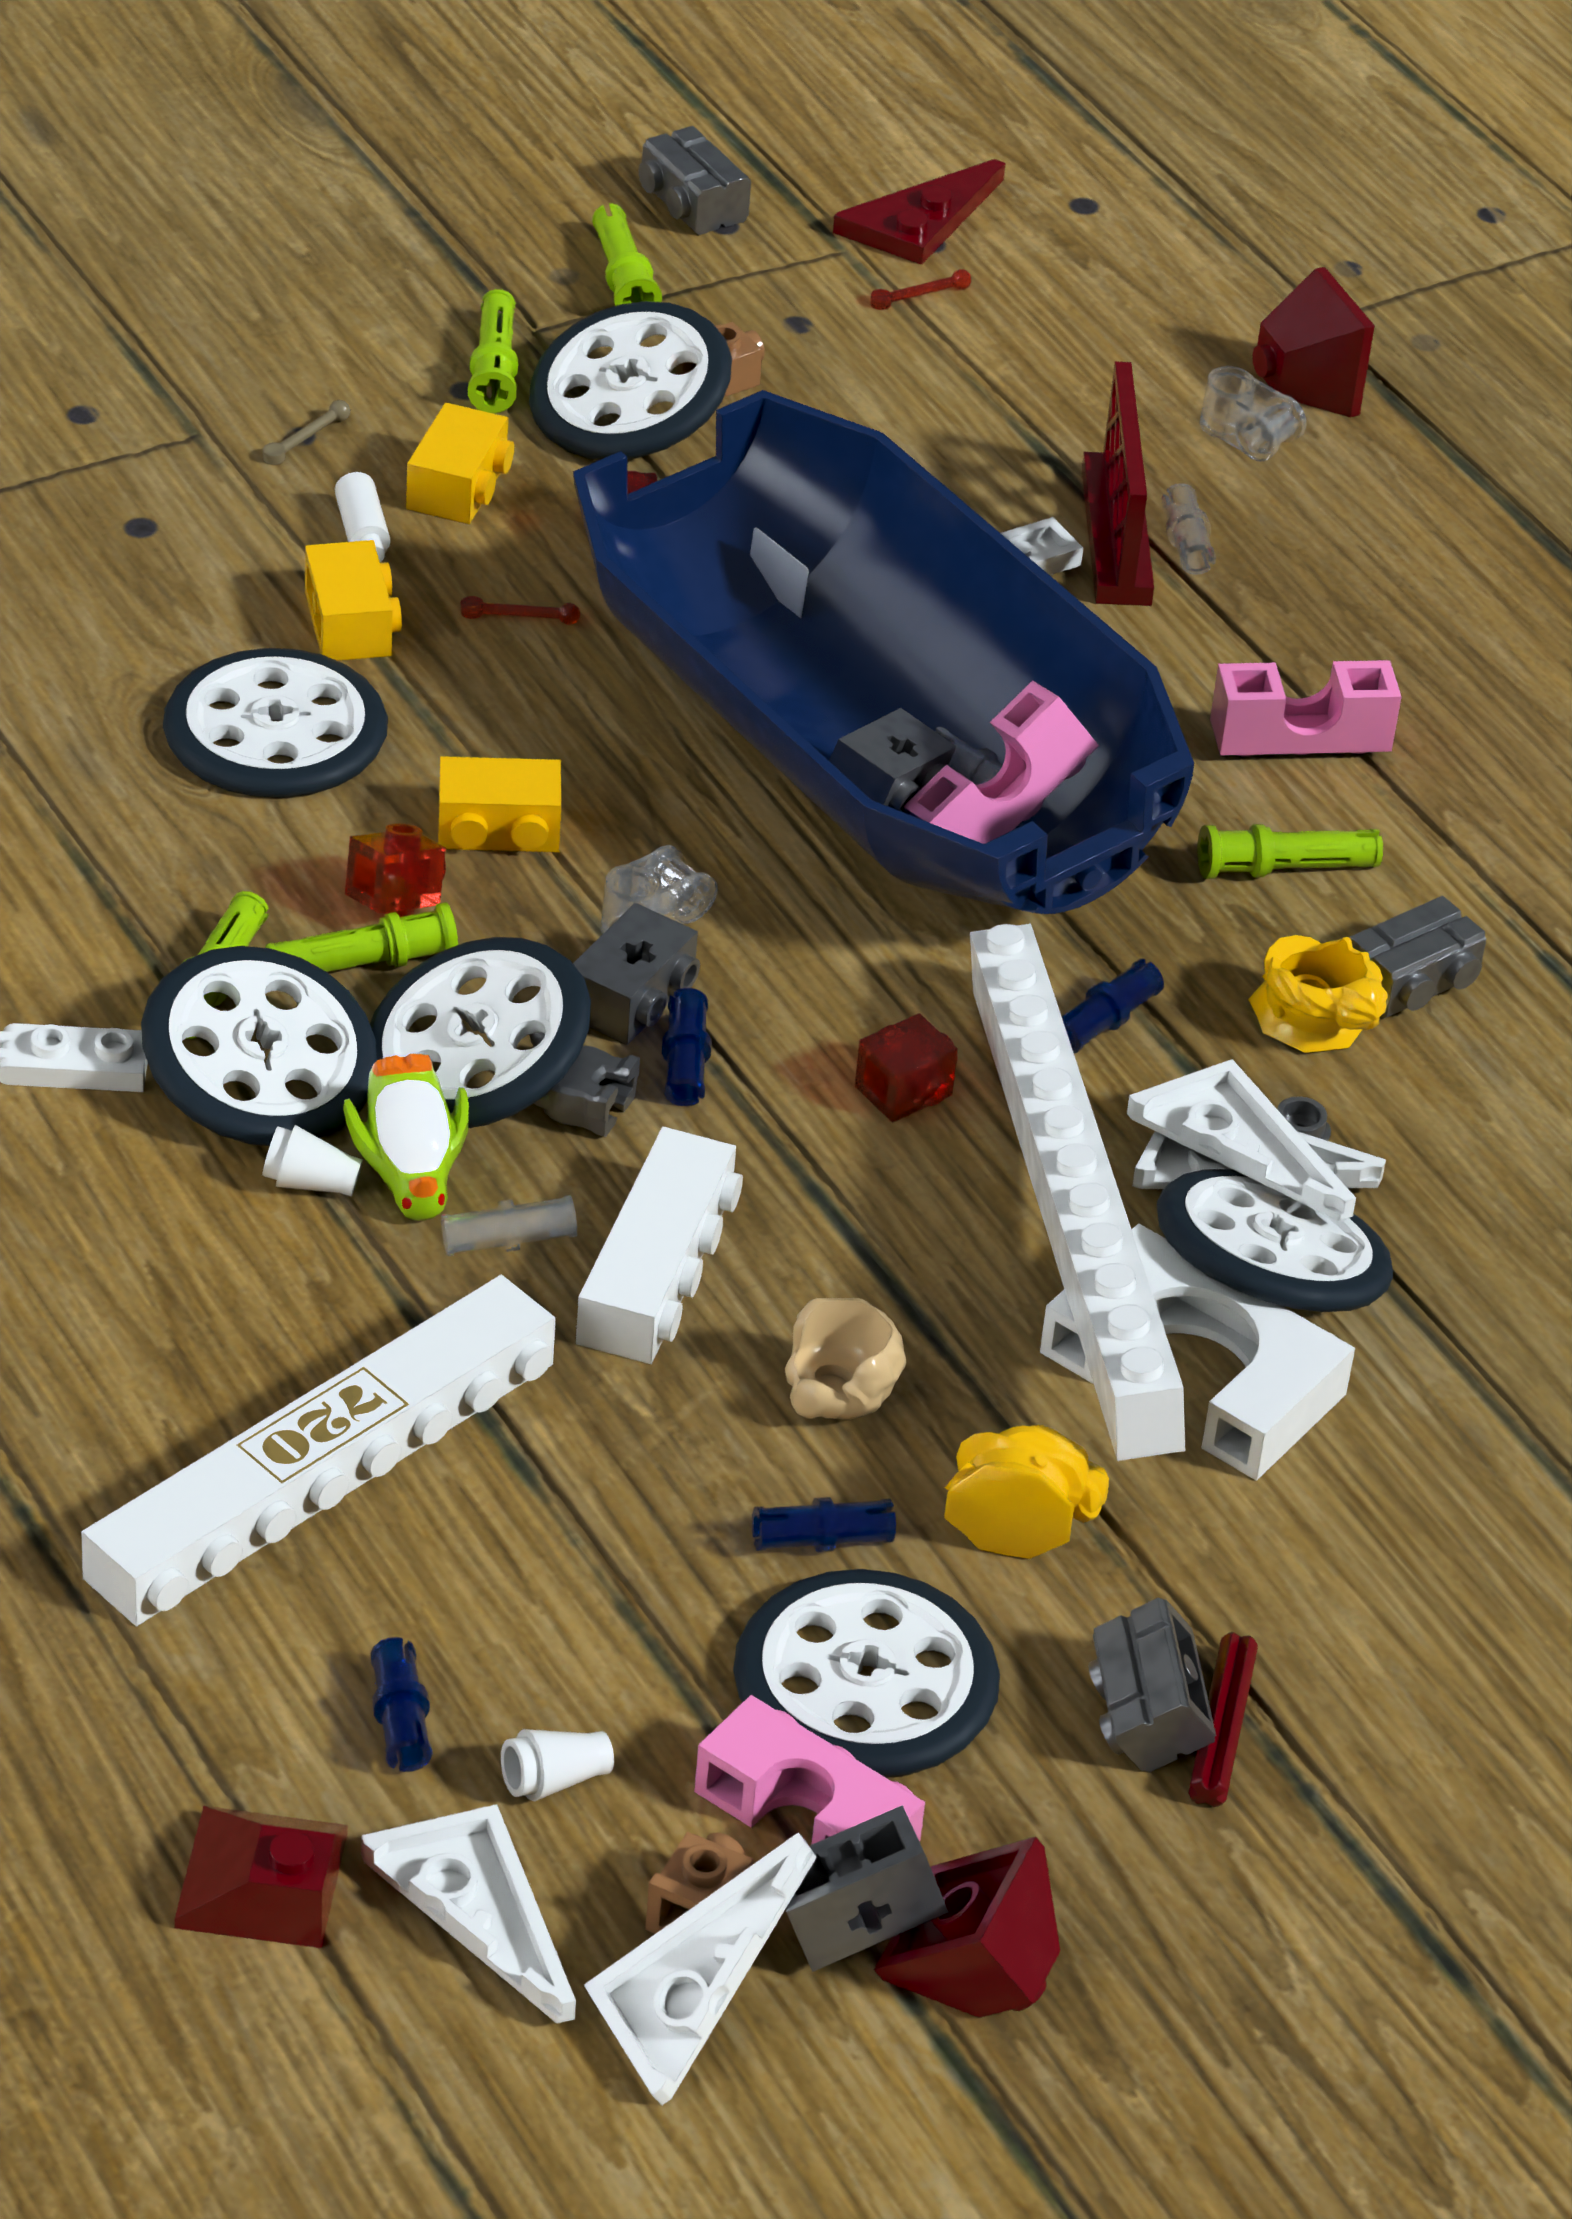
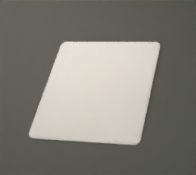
(781, 571)

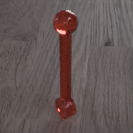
(882, 299)
(473, 607)

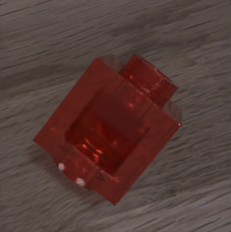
(395, 870)
(906, 1067)

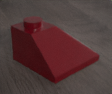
(1316, 346)
(261, 1877)
(992, 1942)

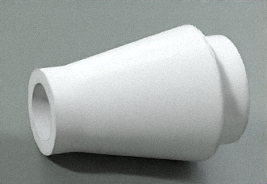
(310, 1163)
(550, 1761)

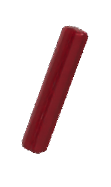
(1227, 1705)

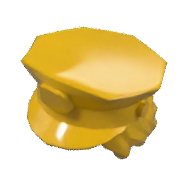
(1318, 993)
(1023, 1490)

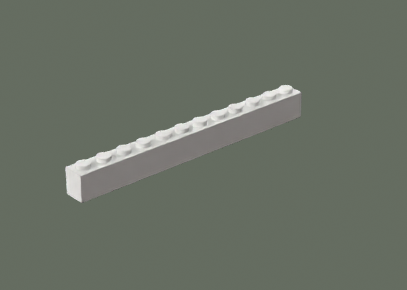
(1078, 1196)

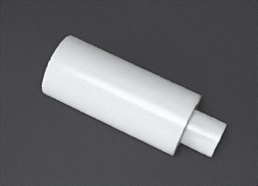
(362, 511)

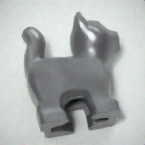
(591, 1089)

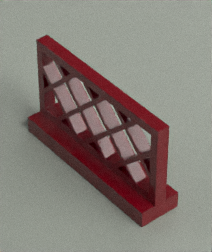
(1117, 503)

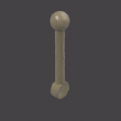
(275, 452)

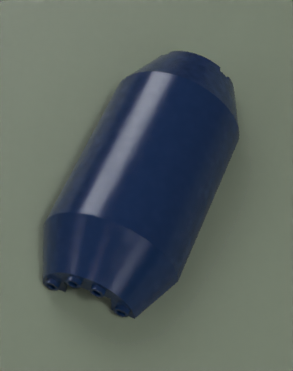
(900, 610)

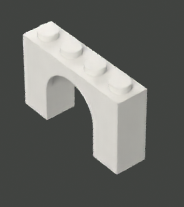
(1290, 1364)

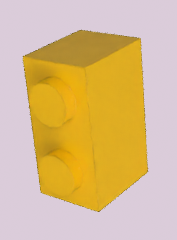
(458, 463)
(351, 600)
(499, 804)

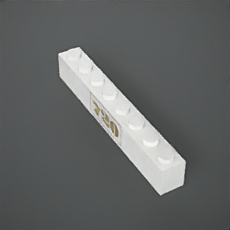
(316, 1450)

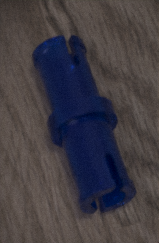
(1110, 1003)
(686, 1047)
(823, 1524)
(401, 1704)

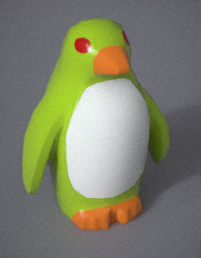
(410, 1132)

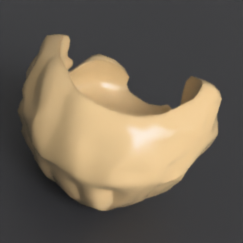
(843, 1359)

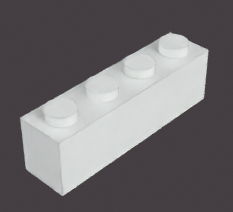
(658, 1246)

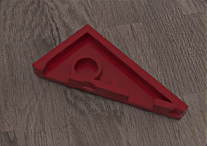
(922, 216)

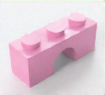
(1349, 715)
(1042, 750)
(770, 1761)

